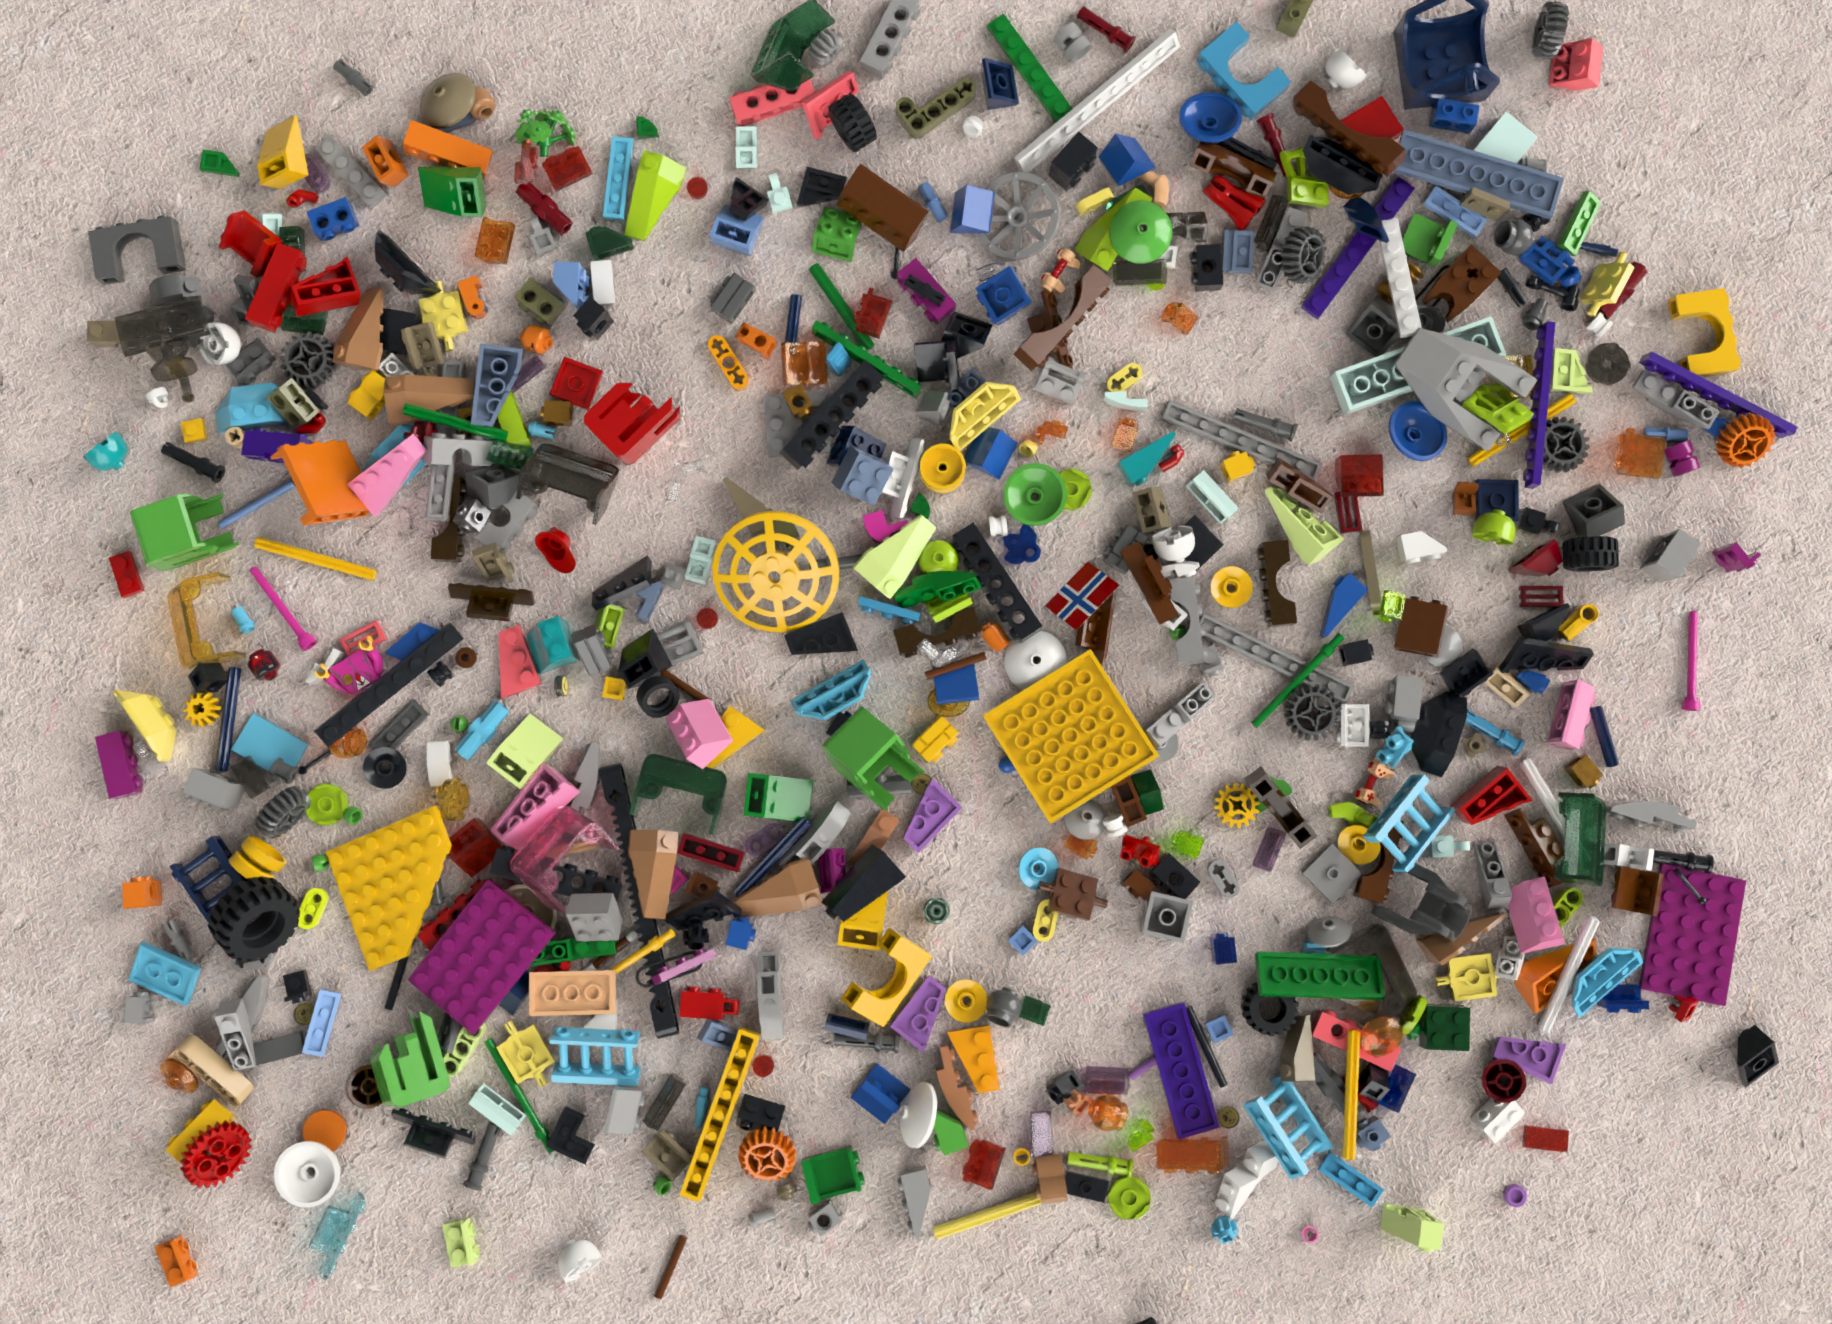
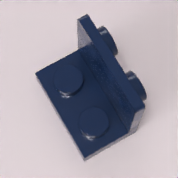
(857, 438)

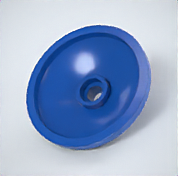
(1210, 117)
(1427, 432)

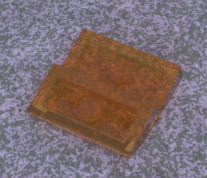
(804, 363)

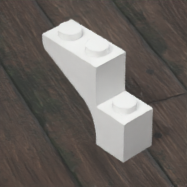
(1241, 1180)

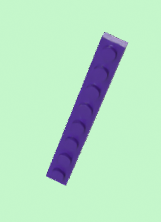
(1355, 251)
(1713, 392)
(1540, 397)

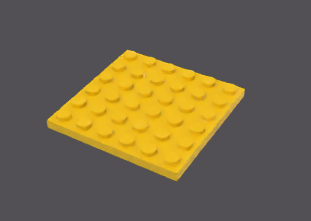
(1070, 736)

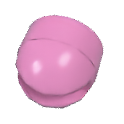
(1313, 1238)

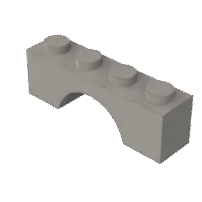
(1190, 646)

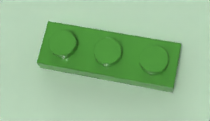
(1579, 223)

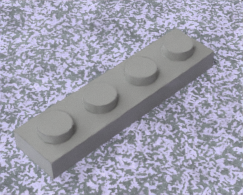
(350, 171)

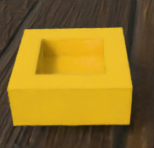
(194, 430)
(614, 688)

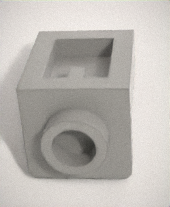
(1211, 663)

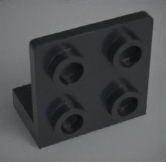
(937, 362)

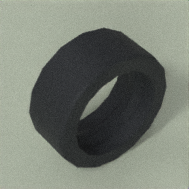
(663, 708)

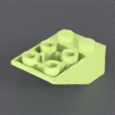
(524, 751)

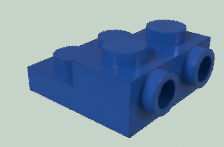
(1002, 296)

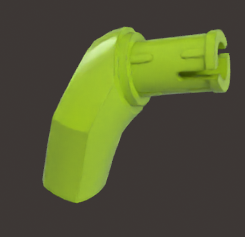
(1351, 813)

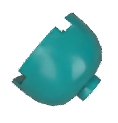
(108, 453)

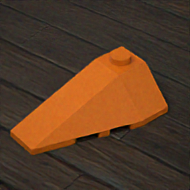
(1542, 973)

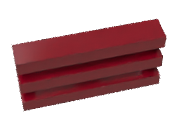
(1350, 529)
(1523, 596)

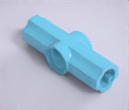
(482, 730)

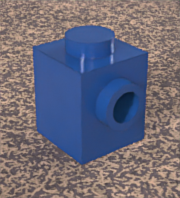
(740, 933)

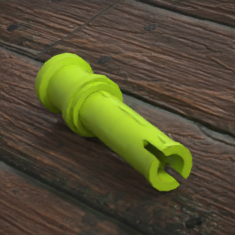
(1074, 1159)

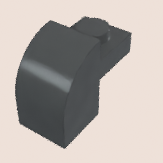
(173, 288)
(247, 288)

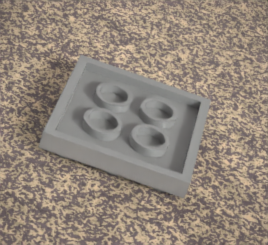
(782, 425)

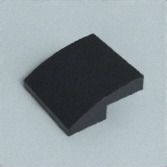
(392, 324)
(1205, 542)

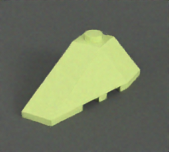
(1306, 533)
(893, 559)

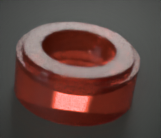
(697, 188)
(707, 618)
(763, 1065)

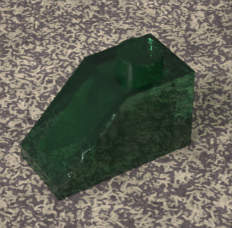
(607, 242)

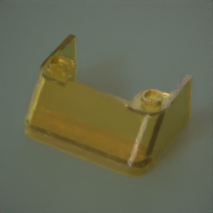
(189, 647)

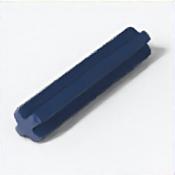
(793, 318)
(1604, 736)

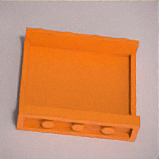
(322, 480)

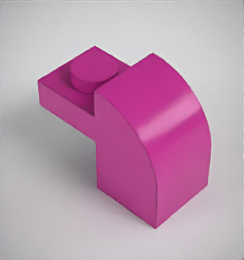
(877, 526)

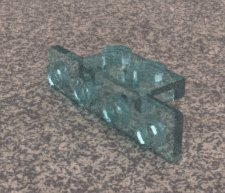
(333, 1231)

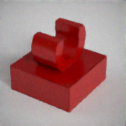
(1685, 1008)

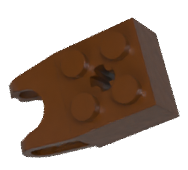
(1456, 286)

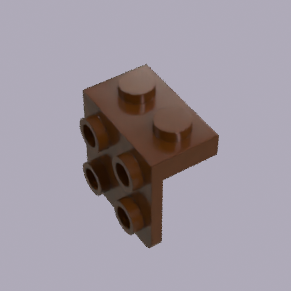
(1637, 890)

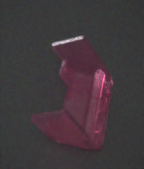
(549, 845)

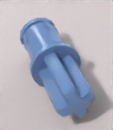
(932, 202)
(1675, 435)

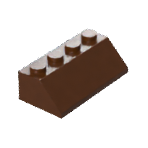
(882, 208)

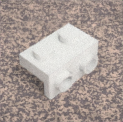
(1354, 725)
(1497, 1118)

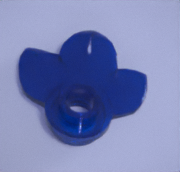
(1020, 544)

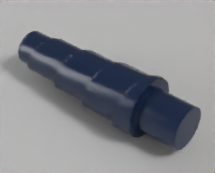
(1601, 249)

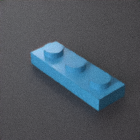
(888, 611)
(1350, 1179)

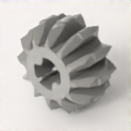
(825, 47)

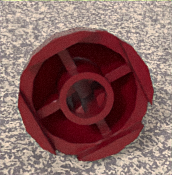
(1504, 1080)

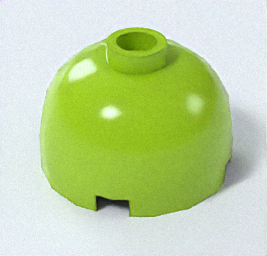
(1495, 528)
(938, 557)

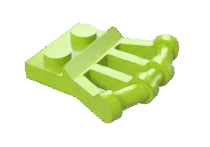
(1300, 188)
(1500, 410)

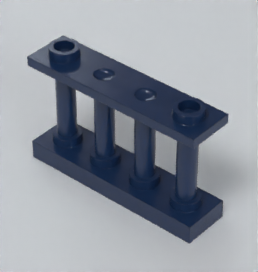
(217, 849)

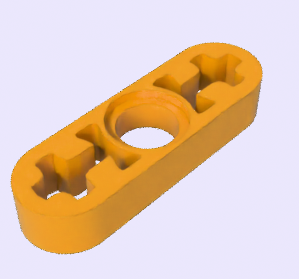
(741, 373)

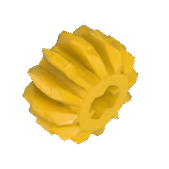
(193, 709)

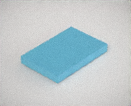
(268, 742)
(164, 973)

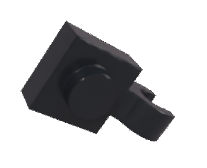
(1535, 521)

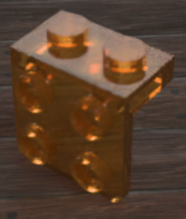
(1640, 455)

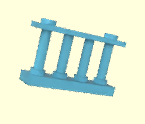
(1391, 818)
(595, 1073)
(1275, 1136)

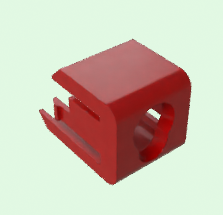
(624, 427)

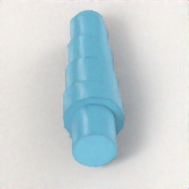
(701, 1105)

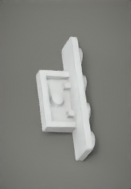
(901, 479)

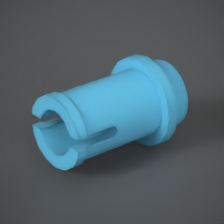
(540, 430)
(242, 619)

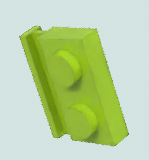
(941, 610)

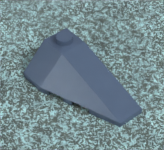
(494, 380)

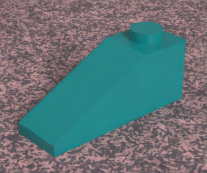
(1140, 464)

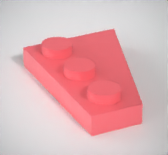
(817, 104)
(516, 663)

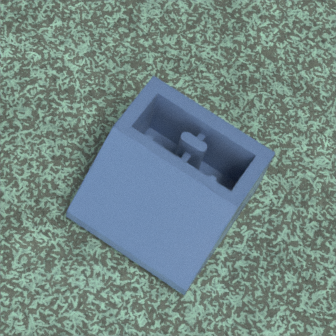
(734, 232)
(572, 281)

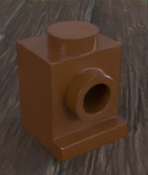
(698, 879)
(1138, 884)

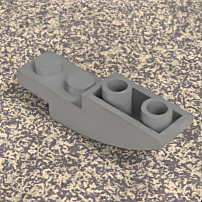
(1272, 268)
(1675, 402)
(1179, 714)
(589, 776)
(1647, 812)
(819, 834)
(769, 995)
(254, 1002)

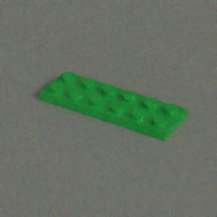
(1319, 976)

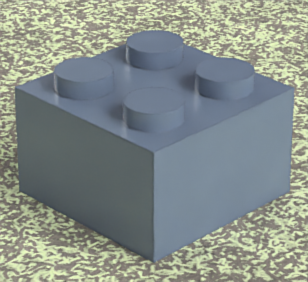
(862, 475)

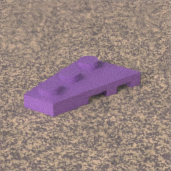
(930, 816)
(919, 1014)
(1535, 1057)

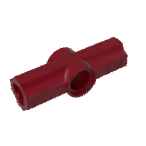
(544, 208)
(1636, 276)

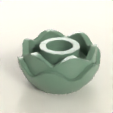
(941, 915)

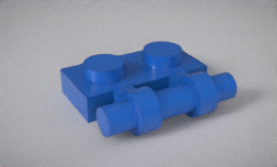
(1543, 264)

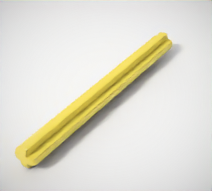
(986, 1215)

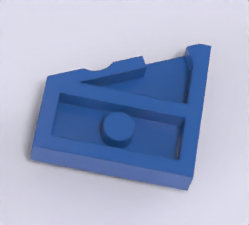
(411, 641)

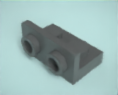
(251, 362)

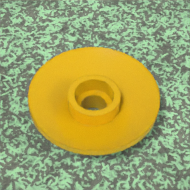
(1238, 579)
(1355, 851)
(958, 1009)

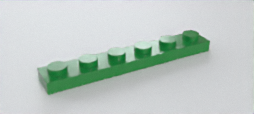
(1029, 67)
(860, 354)

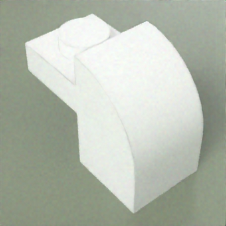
(1628, 856)

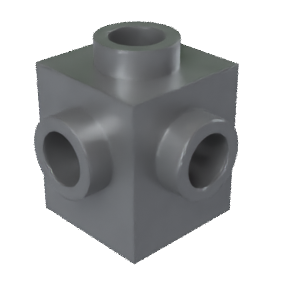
(471, 516)

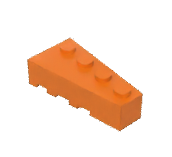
(444, 149)

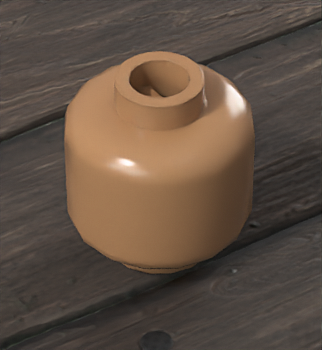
(483, 105)

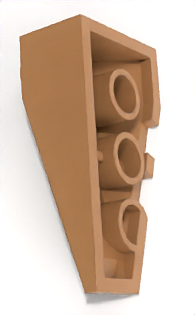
(360, 341)
(424, 392)
(653, 863)
(788, 891)
(1441, 950)

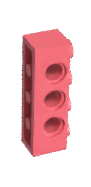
(765, 109)
(1322, 1027)

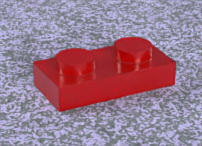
(126, 574)

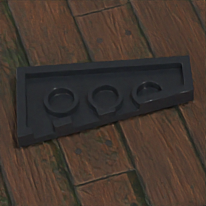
(1544, 655)

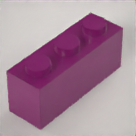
(932, 311)
(119, 764)

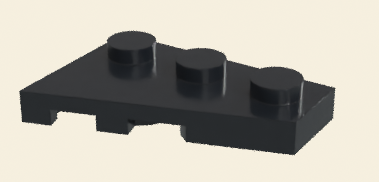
(625, 584)
(822, 637)
(706, 907)

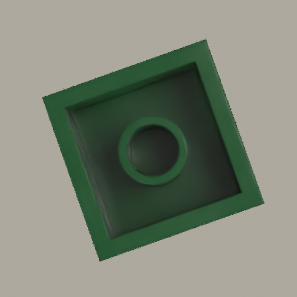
(1445, 1027)

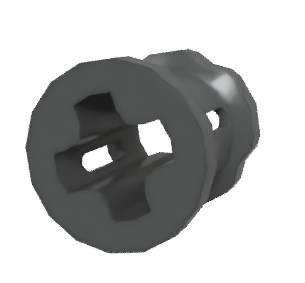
(284, 770)

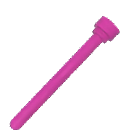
(305, 640)
(1691, 701)

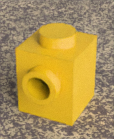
(1237, 466)

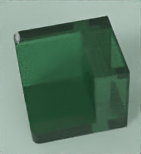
(1035, 1010)

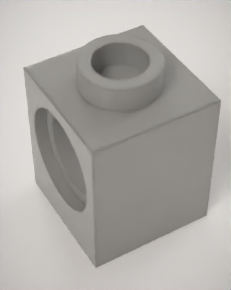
(827, 1209)

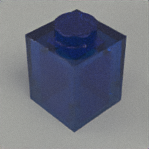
(1223, 949)

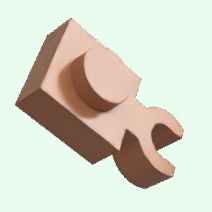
(1078, 1102)

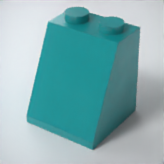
(552, 644)

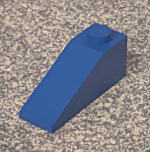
(1341, 601)

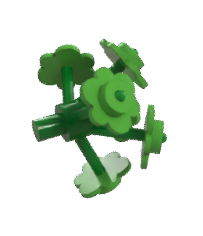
(538, 129)

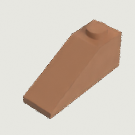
(876, 834)

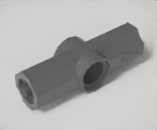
(892, 784)
(1329, 1082)

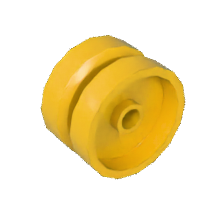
(942, 481)
(257, 859)

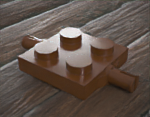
(1072, 894)

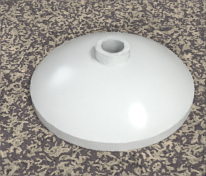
(1019, 659)
(918, 1114)
(297, 1183)

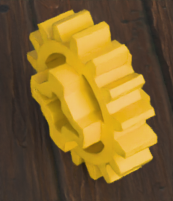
(1230, 812)

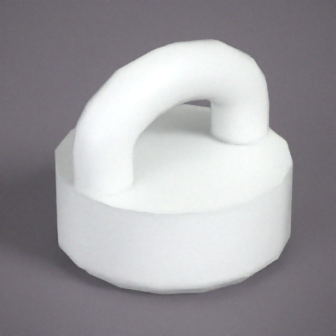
(972, 126)
(157, 395)

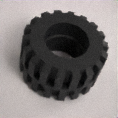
(852, 122)
(1590, 553)
(1270, 1027)

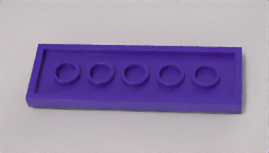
(1180, 1070)

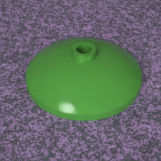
(1134, 244)
(1040, 480)

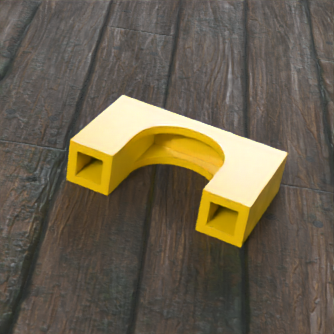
(1713, 308)
(881, 1003)

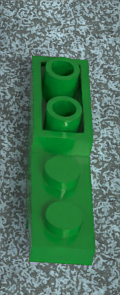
(942, 584)
(571, 949)

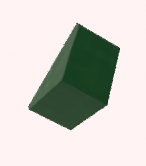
(1148, 791)

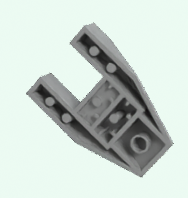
(1447, 372)

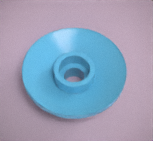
(1046, 865)

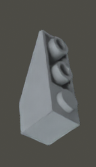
(934, 407)
(1491, 875)
(236, 1033)
(917, 1192)

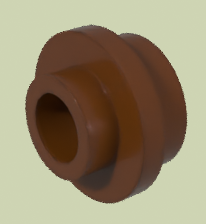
(472, 657)

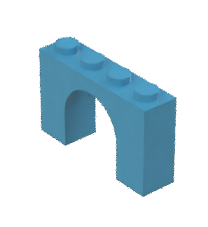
(1250, 97)

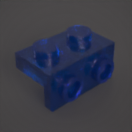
(1624, 997)
(1400, 1084)

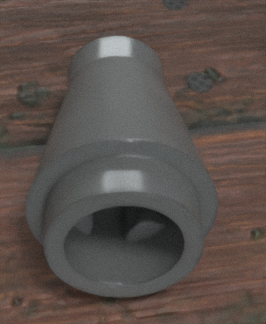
(1535, 315)

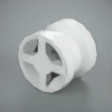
(1599, 325)
(997, 526)
(1114, 825)

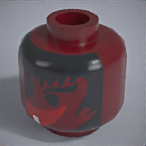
(263, 665)

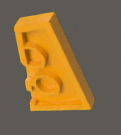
(977, 1055)

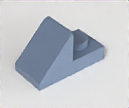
(652, 596)
(718, 1034)

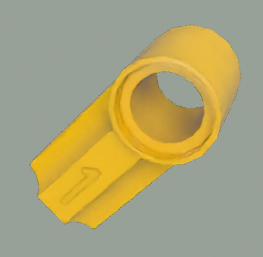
(1576, 622)

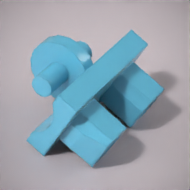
(1395, 747)

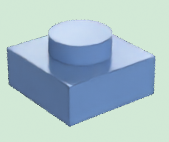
(1022, 940)
(1219, 1028)

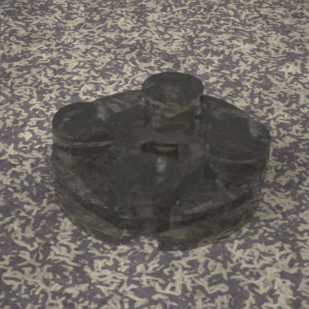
(1614, 354)

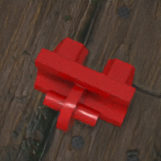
(1140, 850)

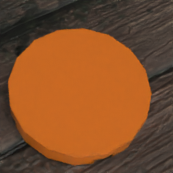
(325, 1128)

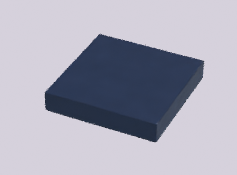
(1497, 495)

